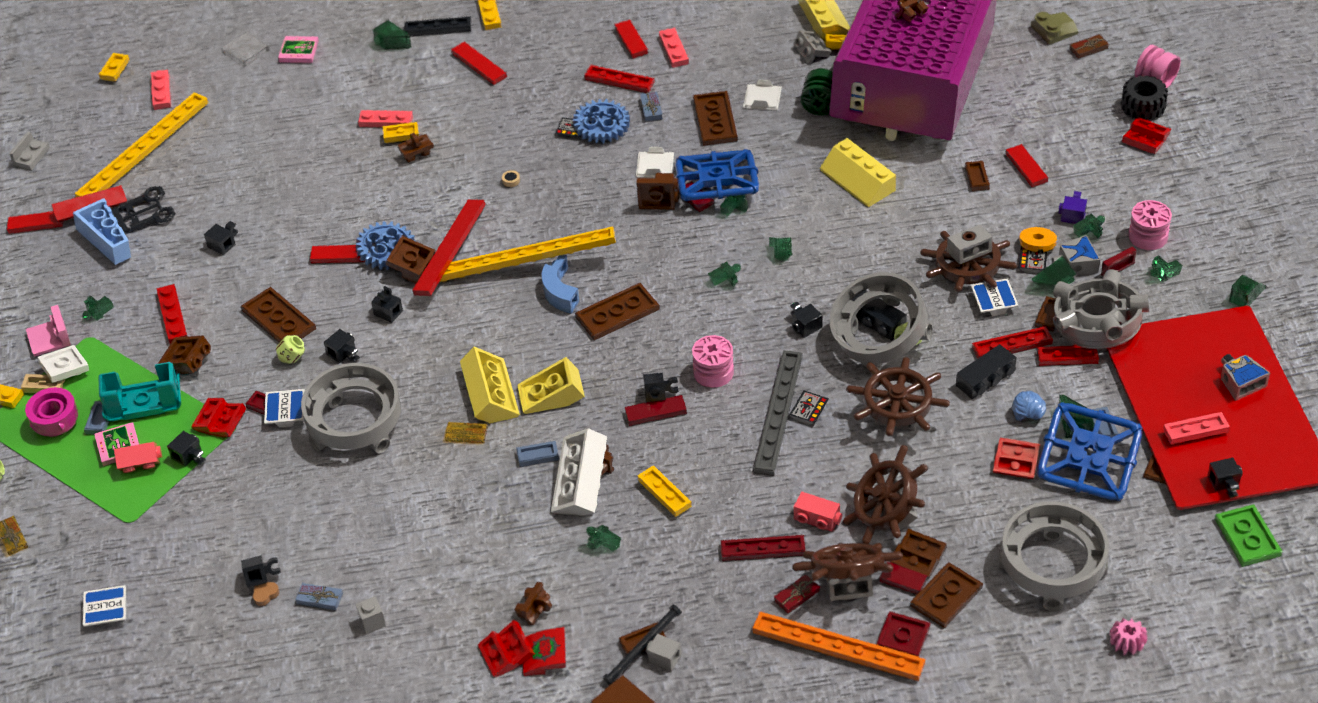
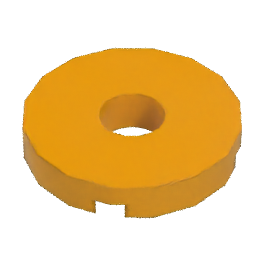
(1038, 238)

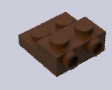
(658, 192)
(410, 258)
(186, 353)

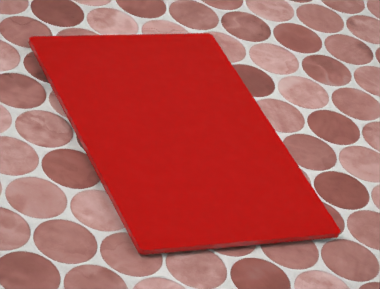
(1175, 375)

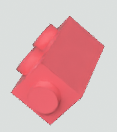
(135, 456)
(817, 511)

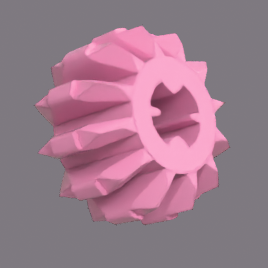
(1128, 636)

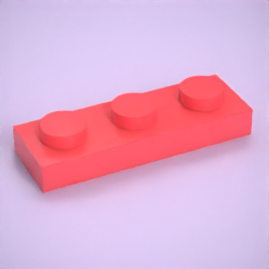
(673, 47)
(161, 89)
(379, 118)
(1196, 428)

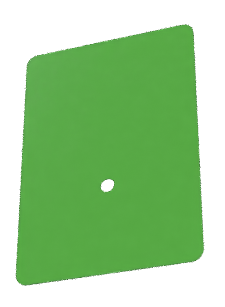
(75, 455)

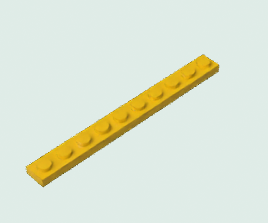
(144, 145)
(530, 253)

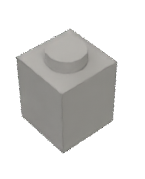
(370, 615)
(664, 652)

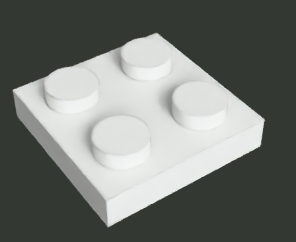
(63, 363)

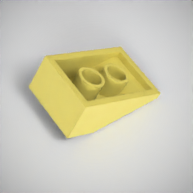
(551, 388)

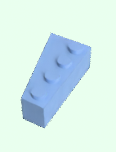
(102, 230)

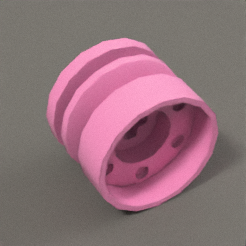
(1158, 64)
(1149, 225)
(713, 361)

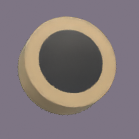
(510, 178)

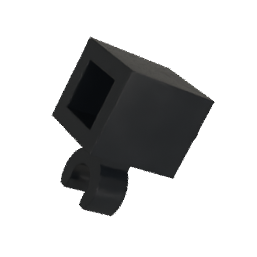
(220, 238)
(387, 305)
(806, 319)
(341, 346)
(656, 386)
(185, 449)
(1225, 475)
(256, 571)

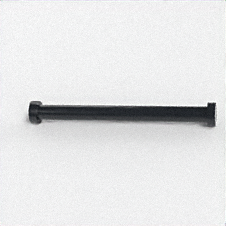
(627, 660)

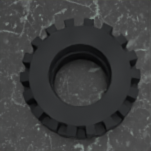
(1144, 97)

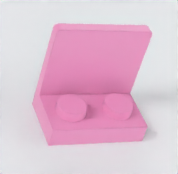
(49, 335)

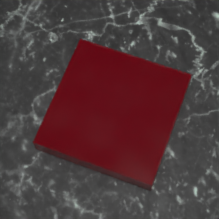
(904, 633)

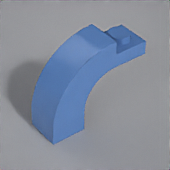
(557, 293)

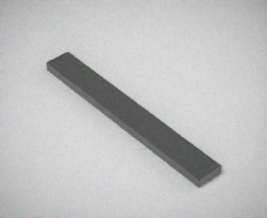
(778, 413)

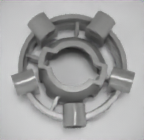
(1099, 297)

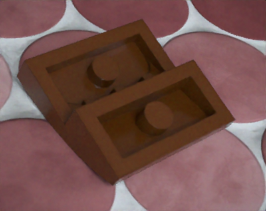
(920, 552)

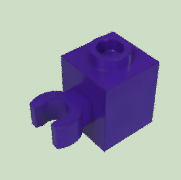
(1073, 208)

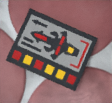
(566, 127)
(1032, 261)
(808, 407)

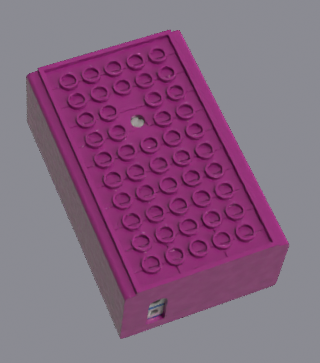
(911, 72)

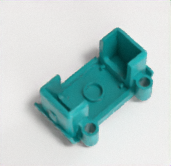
(141, 398)

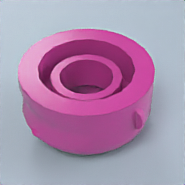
(52, 411)

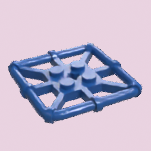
(717, 174)
(1098, 461)

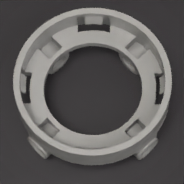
(893, 290)
(328, 390)
(1054, 519)

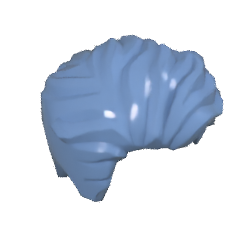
(1028, 405)

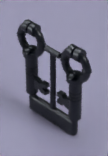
(128, 205)

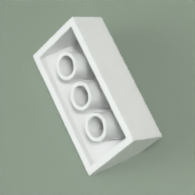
(579, 473)

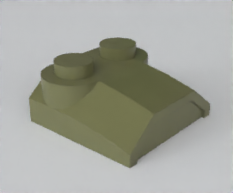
(1054, 26)

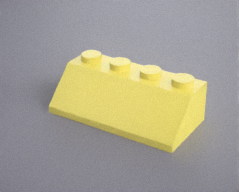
(825, 17)
(859, 173)
(488, 386)

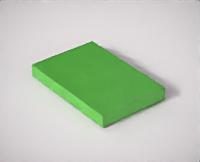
(1248, 535)

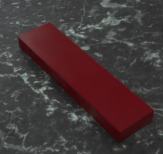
(762, 547)

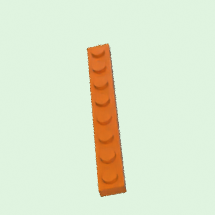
(839, 646)

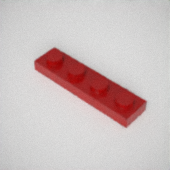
(171, 312)

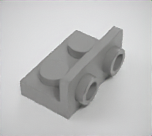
(810, 45)
(28, 152)

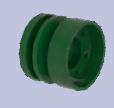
(817, 92)

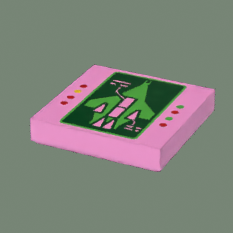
(298, 49)
(115, 438)

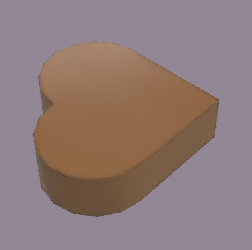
(265, 592)

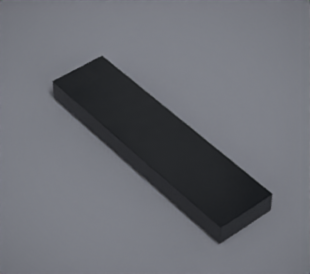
(438, 26)

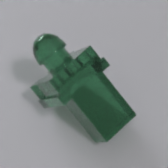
(734, 202)
(1089, 224)
(782, 247)
(1163, 269)
(725, 272)
(96, 308)
(602, 536)

